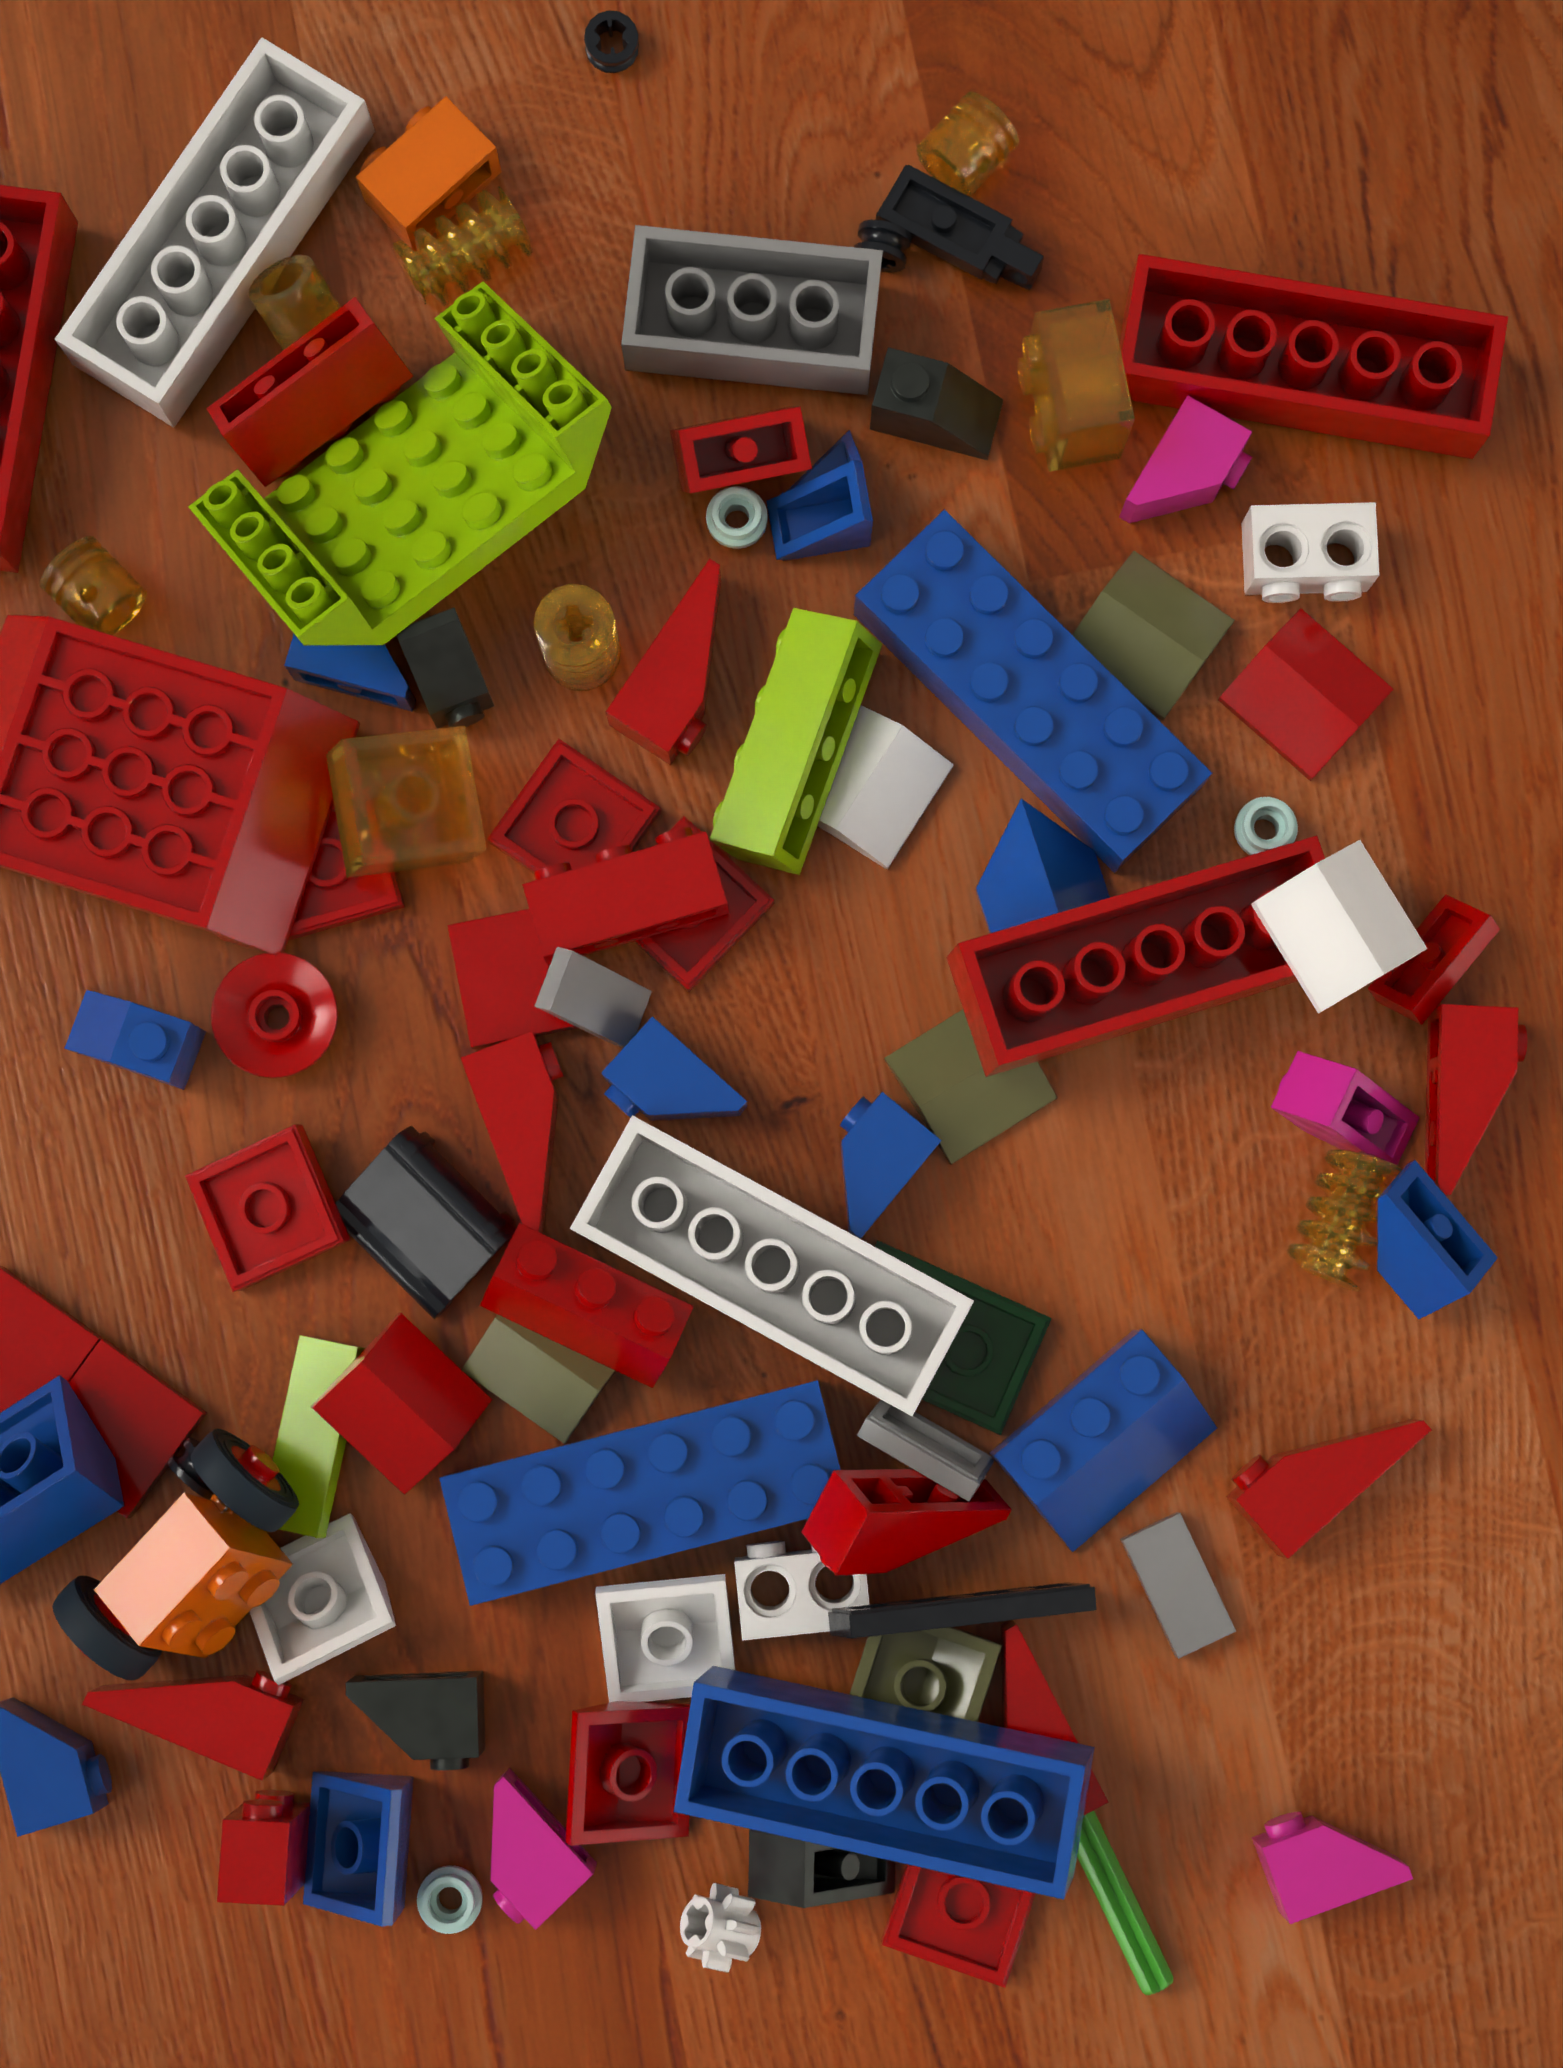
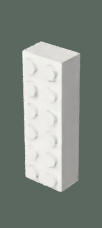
(213, 225)
(772, 1265)

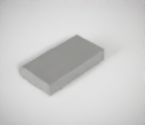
(592, 997)
(927, 1449)
(1178, 1585)

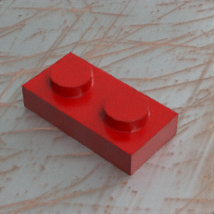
(1454, 940)

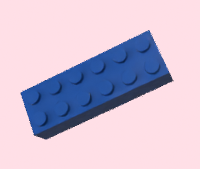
(1030, 691)
(640, 1492)
(885, 1780)

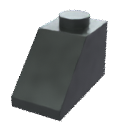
(934, 405)
(445, 670)
(427, 1713)
(812, 1873)

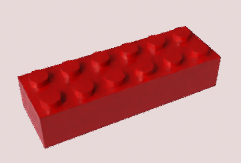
(34, 276)
(1312, 356)
(1125, 961)

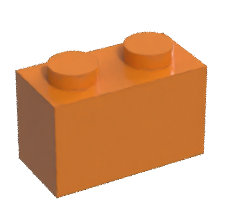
(428, 170)

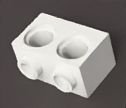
(1306, 533)
(803, 1608)

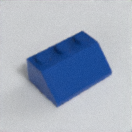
(1104, 1439)
(52, 1475)

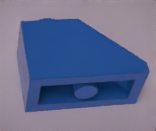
(351, 670)
(135, 1038)
(667, 1080)
(879, 1157)
(1427, 1244)
(48, 1770)

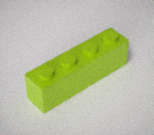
(795, 740)

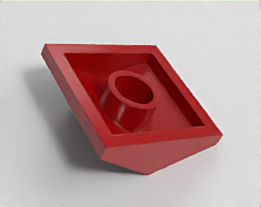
(1305, 694)
(402, 1404)
(625, 1772)

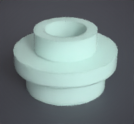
(736, 499)
(1269, 809)
(444, 1919)

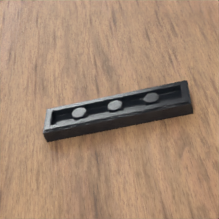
(961, 1609)

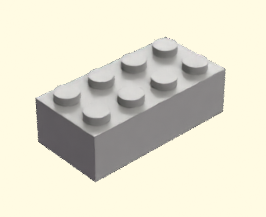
(751, 309)

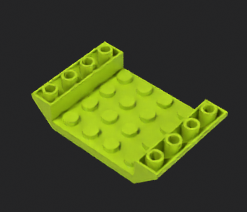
(419, 486)

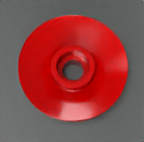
(252, 992)

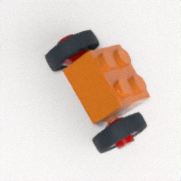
(191, 1570)

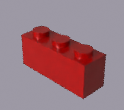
(309, 393)
(626, 894)
(586, 1305)

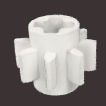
(720, 1927)

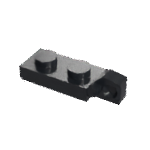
(960, 229)

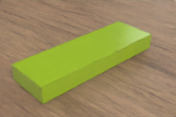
(306, 1445)

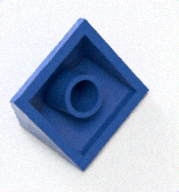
(358, 1845)

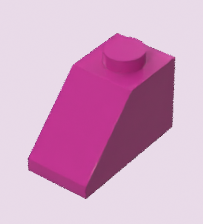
(1189, 463)
(1344, 1108)
(531, 1855)
(1321, 1866)

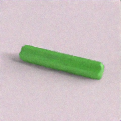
(1122, 1908)

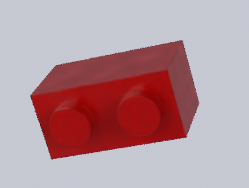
(741, 449)
(264, 1850)

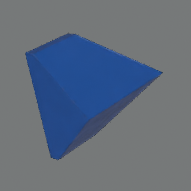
(824, 507)
(1037, 872)

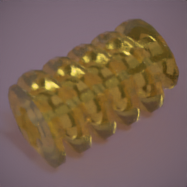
(463, 246)
(575, 613)
(1342, 1216)

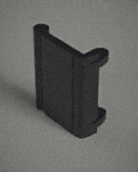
(423, 1220)

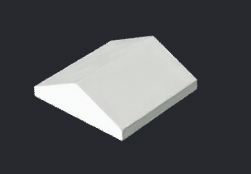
(881, 787)
(1338, 926)
(323, 1602)
(663, 1636)

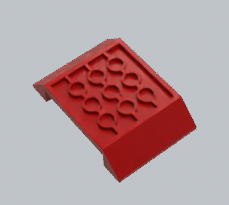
(161, 780)

